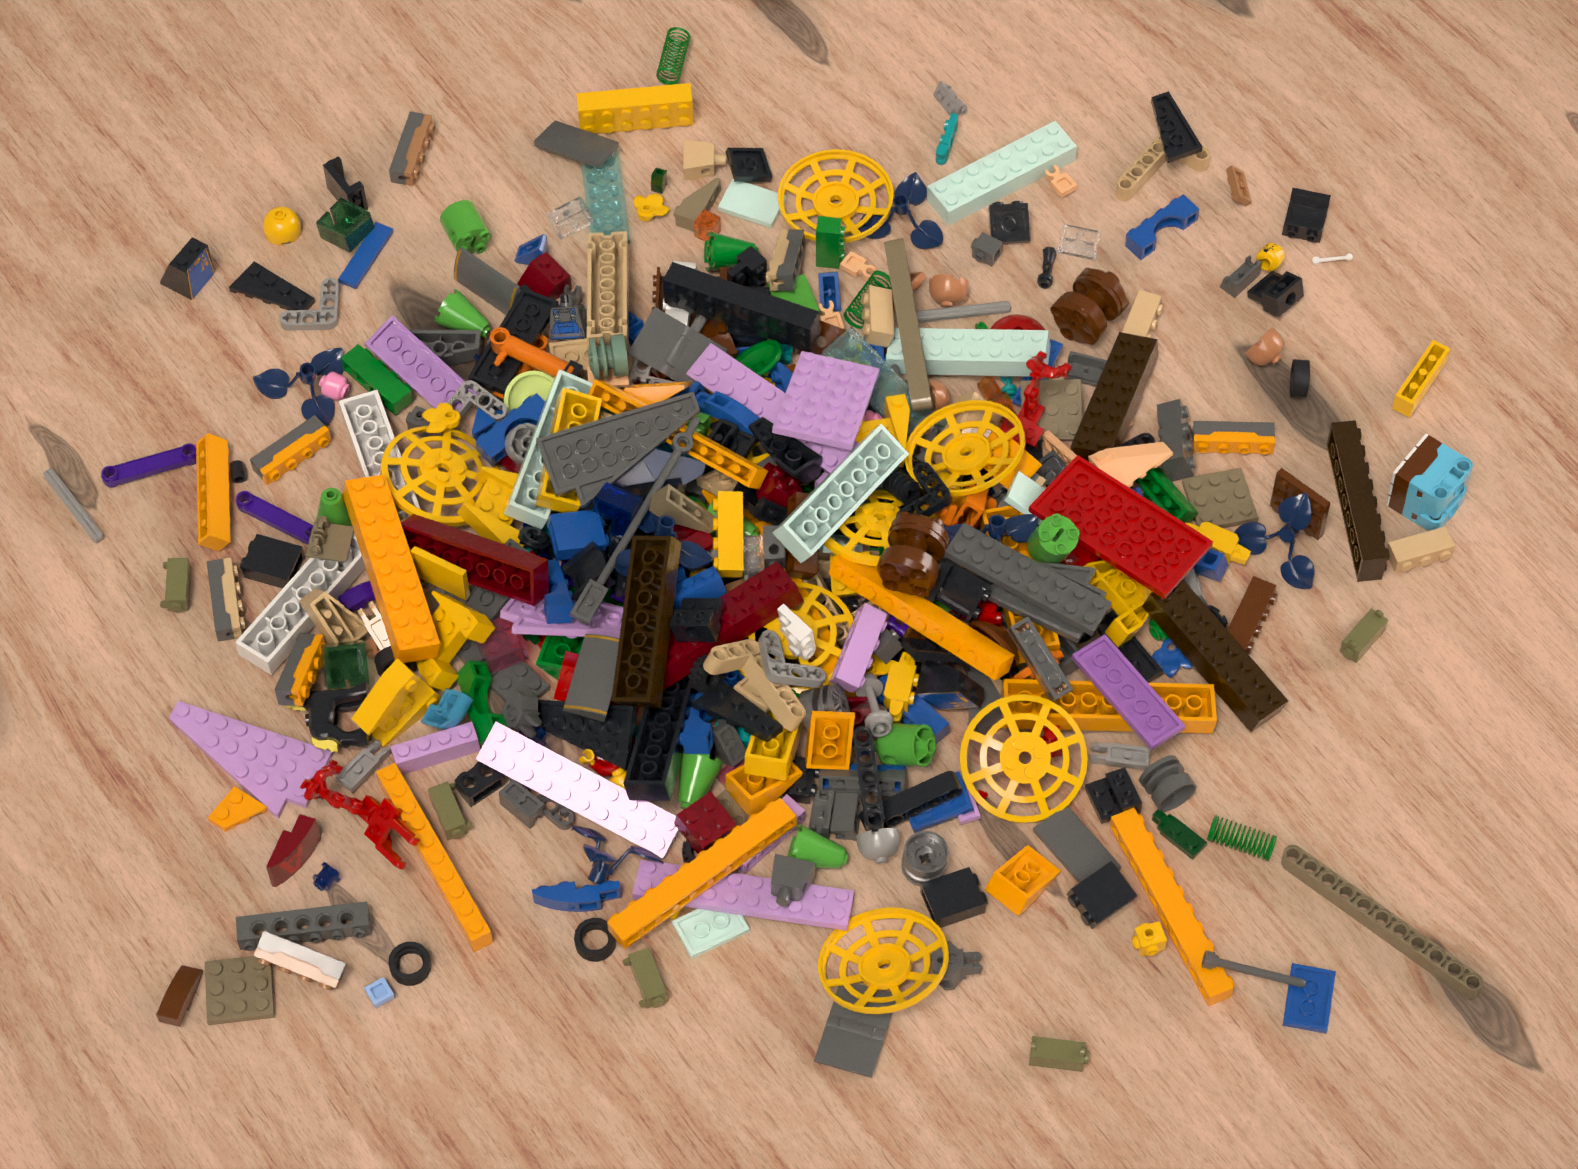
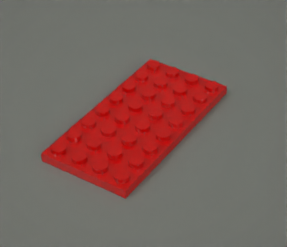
(1123, 526)

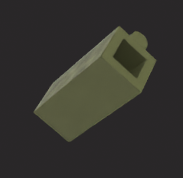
(177, 584)
(1364, 635)
(448, 811)
(647, 978)
(1058, 1054)

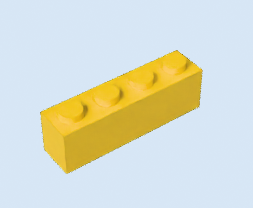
(1421, 378)
(729, 533)

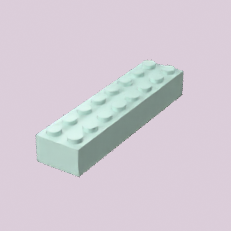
(1001, 173)
(974, 351)
(840, 493)
(523, 496)

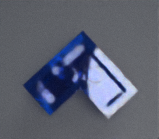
(618, 506)

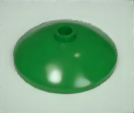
(761, 357)

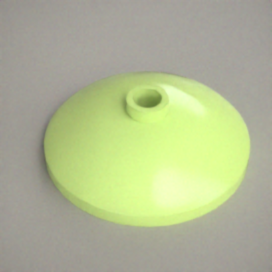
(527, 385)

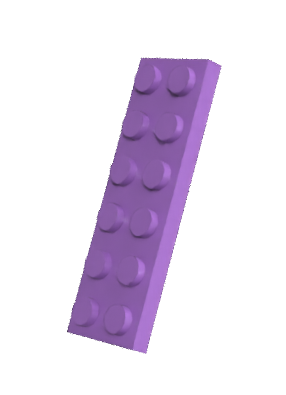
(415, 363)
(1128, 692)

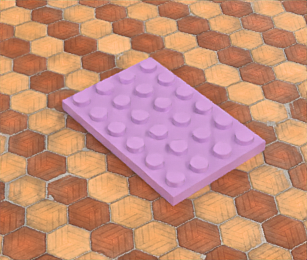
(826, 400)

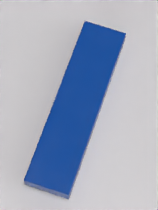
(365, 255)

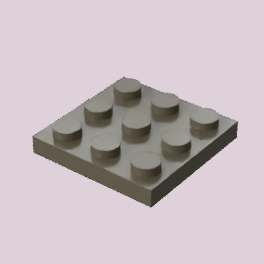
(1062, 406)
(1221, 498)
(238, 990)

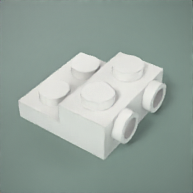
(797, 633)

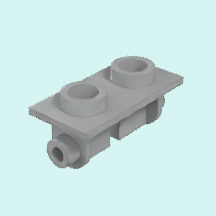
(948, 100)

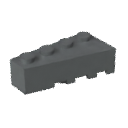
(452, 345)
(1175, 434)

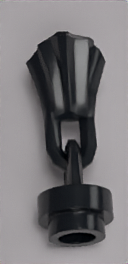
(1045, 279)

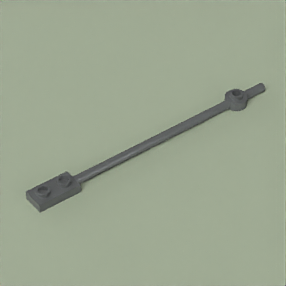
(595, 590)

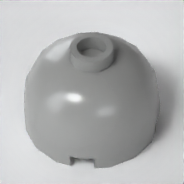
(518, 441)
(878, 844)

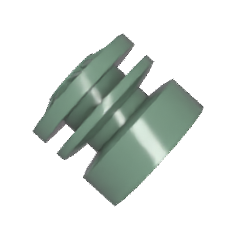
(608, 357)

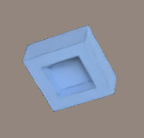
(379, 992)

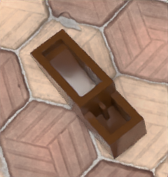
(179, 995)

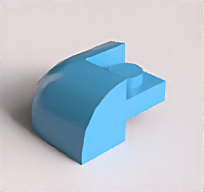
(449, 710)

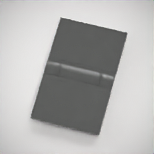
(669, 346)
(854, 1038)

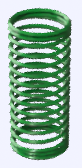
(680, 45)
(855, 311)
(1266, 856)

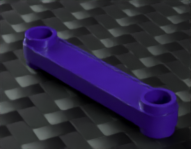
(149, 465)
(274, 516)

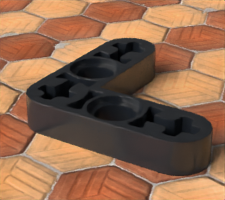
(931, 498)

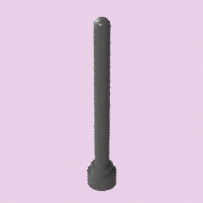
(1211, 961)

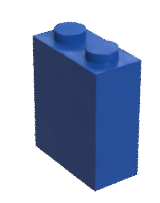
(574, 531)

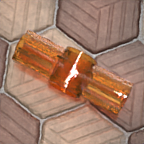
(992, 392)

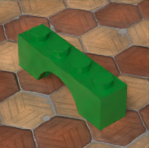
(474, 682)

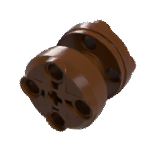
(1094, 301)
(913, 554)

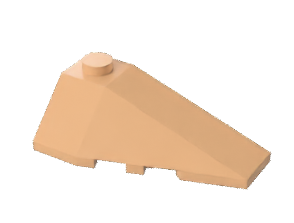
(1132, 461)

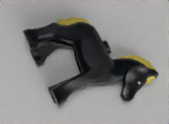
(324, 716)

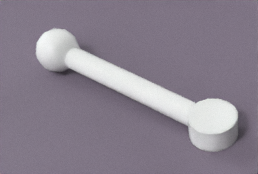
(1316, 260)

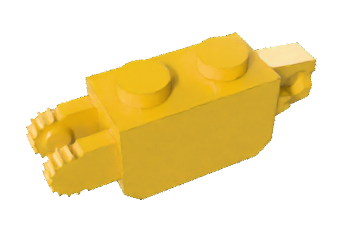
(1224, 542)
(899, 686)

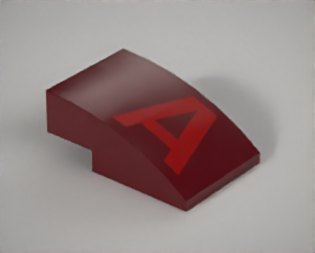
(293, 850)

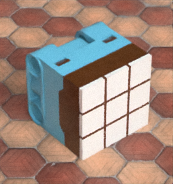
(1429, 483)

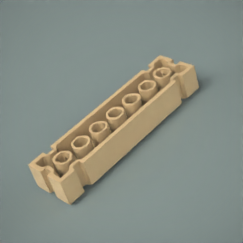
(608, 286)

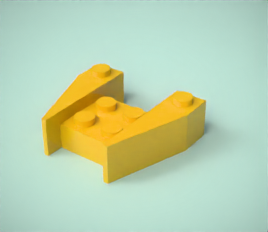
(896, 420)
(488, 510)
(1126, 599)
(453, 625)
(394, 703)

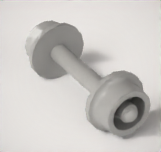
(879, 720)

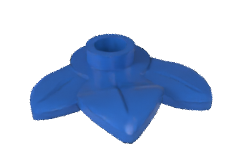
(1170, 659)

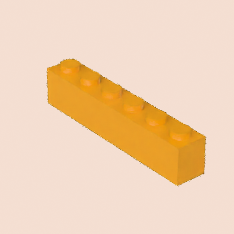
(213, 492)

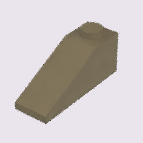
(695, 203)
(682, 509)

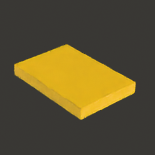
(441, 573)

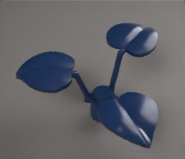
(913, 192)
(273, 383)
(1297, 514)
(1017, 527)
(691, 554)
(600, 867)

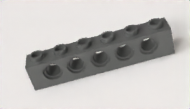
(312, 917)

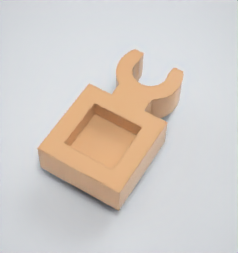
(1061, 184)
(856, 265)
(829, 316)

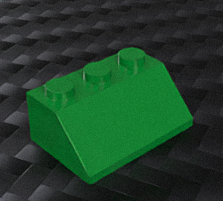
(553, 652)

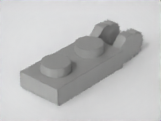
(1120, 755)
(362, 766)

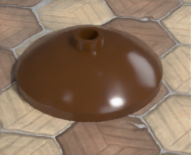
(998, 635)

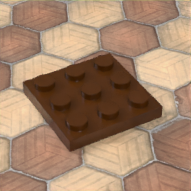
(1288, 486)

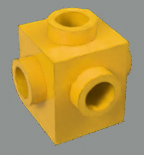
(1149, 939)

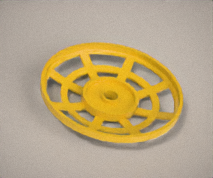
(836, 191)
(974, 443)
(431, 476)
(870, 520)
(829, 648)
(1009, 758)
(881, 954)

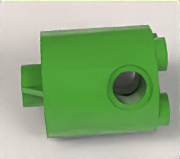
(465, 227)
(1053, 539)
(907, 745)

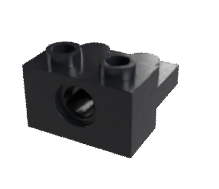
(750, 269)
(1277, 292)
(733, 438)
(697, 620)
(1113, 795)

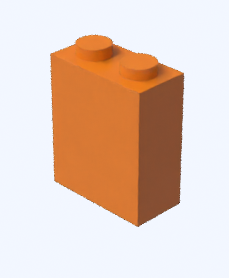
(970, 507)

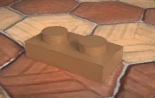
(1238, 185)

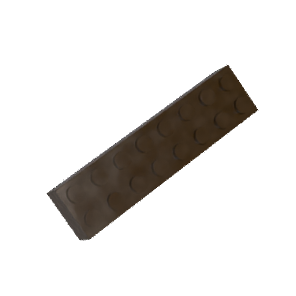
(1116, 395)
(1357, 501)
(646, 621)
(1216, 655)

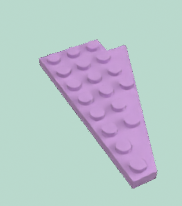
(532, 621)
(257, 759)

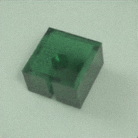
(350, 226)
(344, 662)

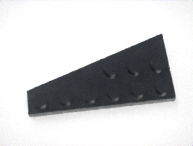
(607, 739)

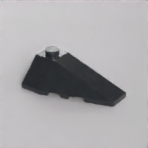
(787, 452)

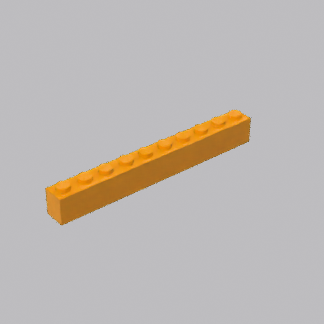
(703, 447)
(925, 618)
(436, 859)
(701, 873)
(1170, 904)

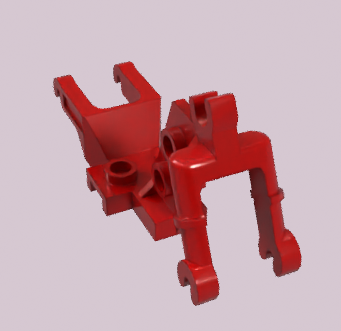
(1032, 411)
(378, 816)

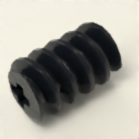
(902, 486)

